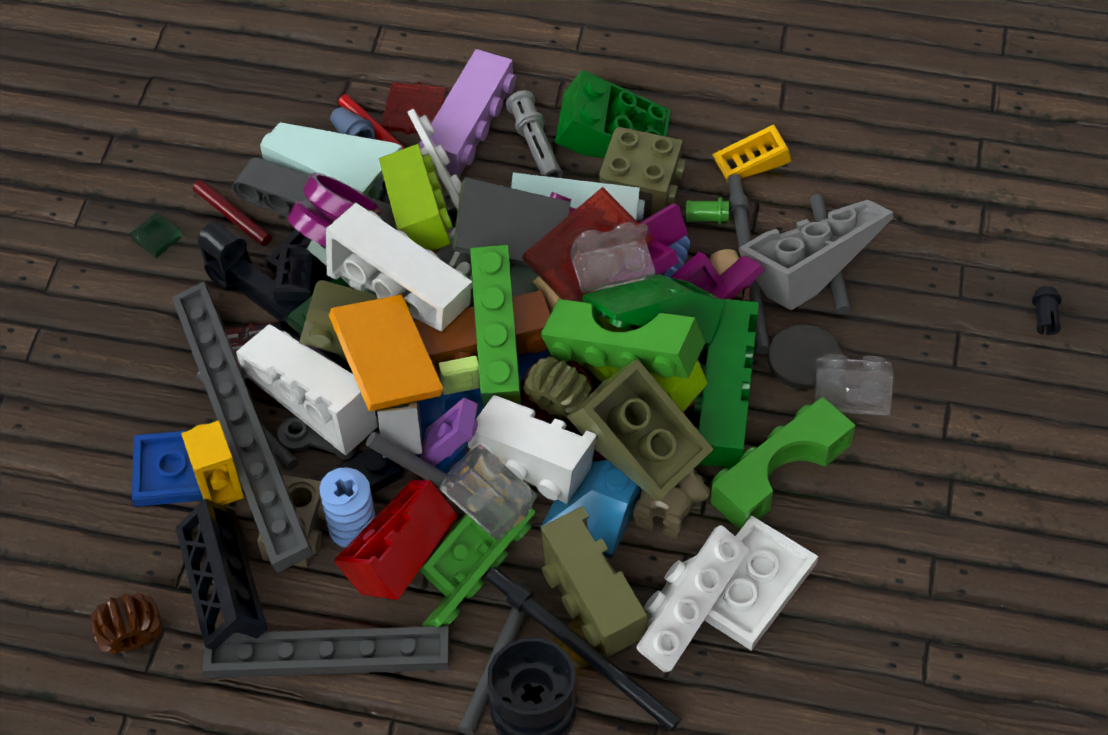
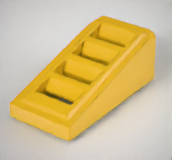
(759, 141)

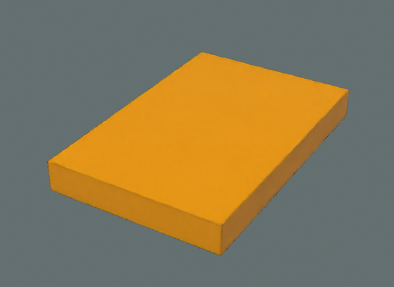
(385, 352)

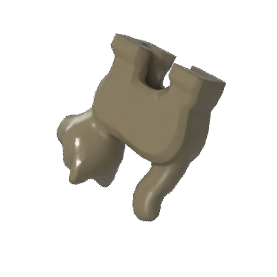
(673, 506)

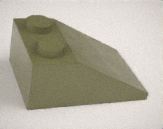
(641, 430)

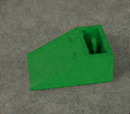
(597, 107)
(643, 300)

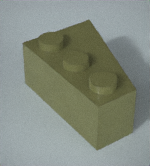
(591, 585)

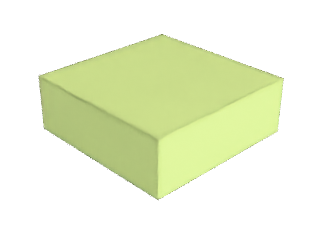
(459, 375)

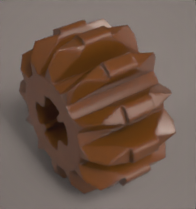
(126, 623)

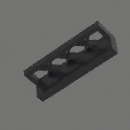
(227, 566)

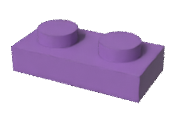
(450, 432)

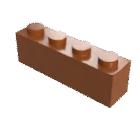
(460, 338)

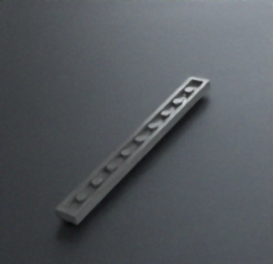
(243, 429)

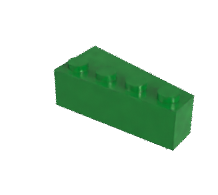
(728, 375)

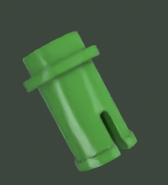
(707, 211)

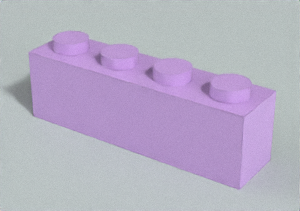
(471, 107)

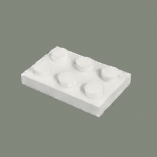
(760, 584)

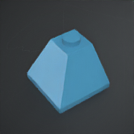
(608, 500)

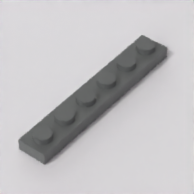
(330, 652)

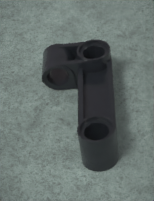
(229, 264)

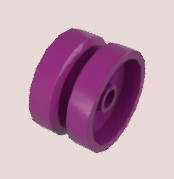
(325, 203)

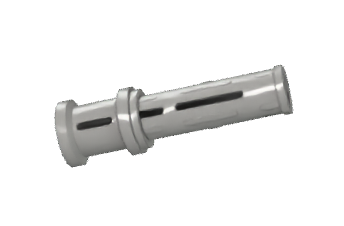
(530, 125)

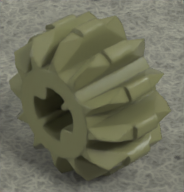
(556, 387)

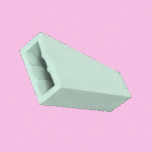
(330, 153)
(580, 191)

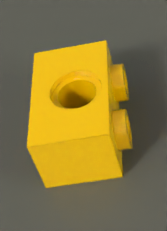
(212, 463)

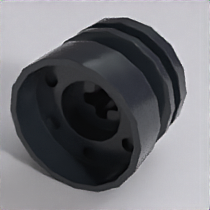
(532, 689)

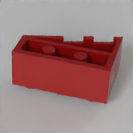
(397, 541)

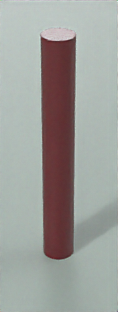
(232, 213)

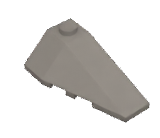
(810, 256)

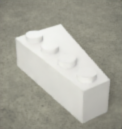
(392, 265)
(309, 387)

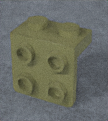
(645, 162)
(318, 329)

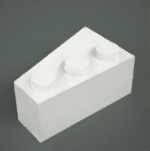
(534, 449)

